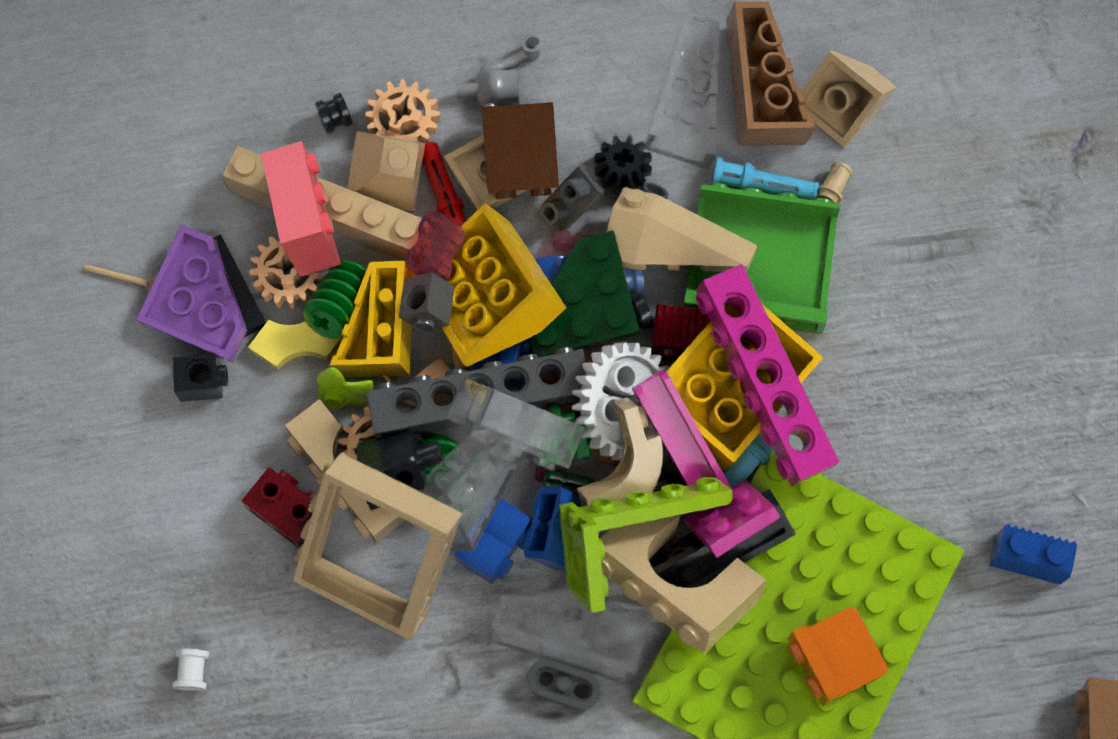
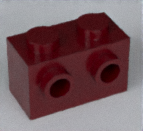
(280, 504)

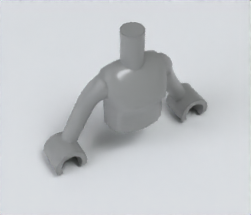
(496, 83)

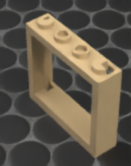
(351, 590)

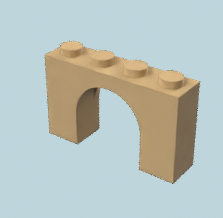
(696, 614)

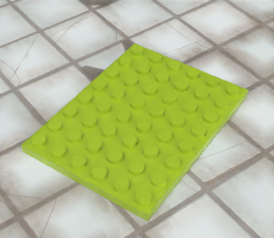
(839, 559)

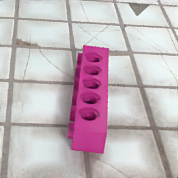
(736, 289)

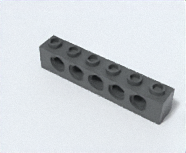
(432, 417)

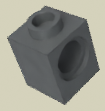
(426, 302)

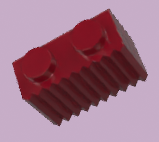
(676, 329)

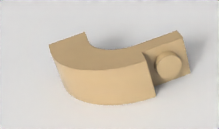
(640, 458)

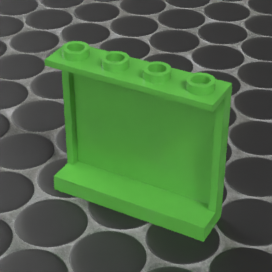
(792, 249)

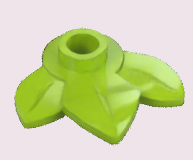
(337, 392)

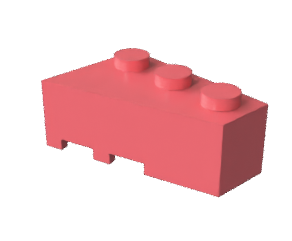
(300, 209)

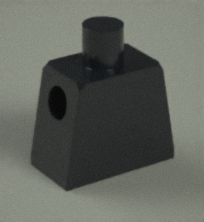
(400, 458)

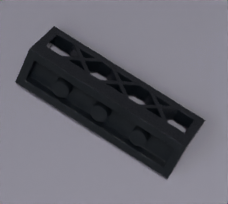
(692, 565)

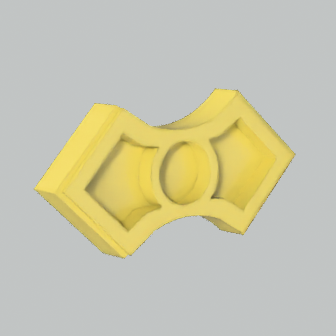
(282, 343)

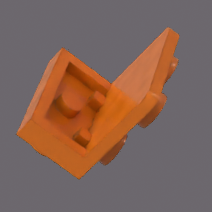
(836, 655)

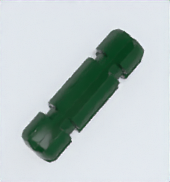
(568, 481)

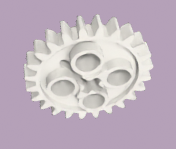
(633, 366)

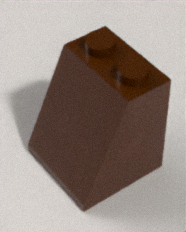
(520, 149)

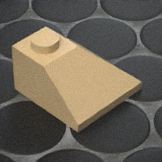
(845, 96)
(386, 169)

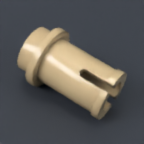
(835, 182)

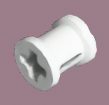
(190, 670)

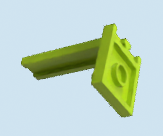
(580, 528)

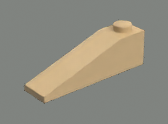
(663, 233)

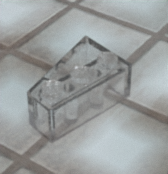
(515, 424)
(472, 484)

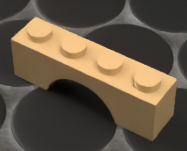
(318, 436)

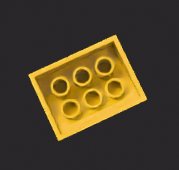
(497, 290)
(718, 399)

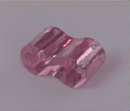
(435, 245)

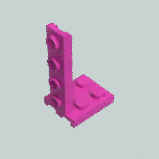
(715, 527)

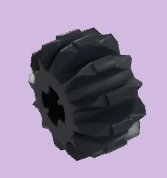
(610, 159)

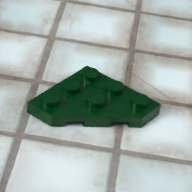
(594, 296)

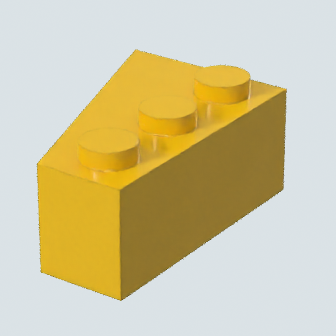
(375, 337)

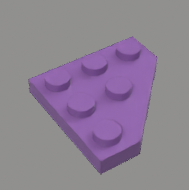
(195, 297)

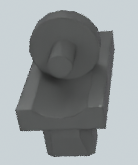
(571, 199)

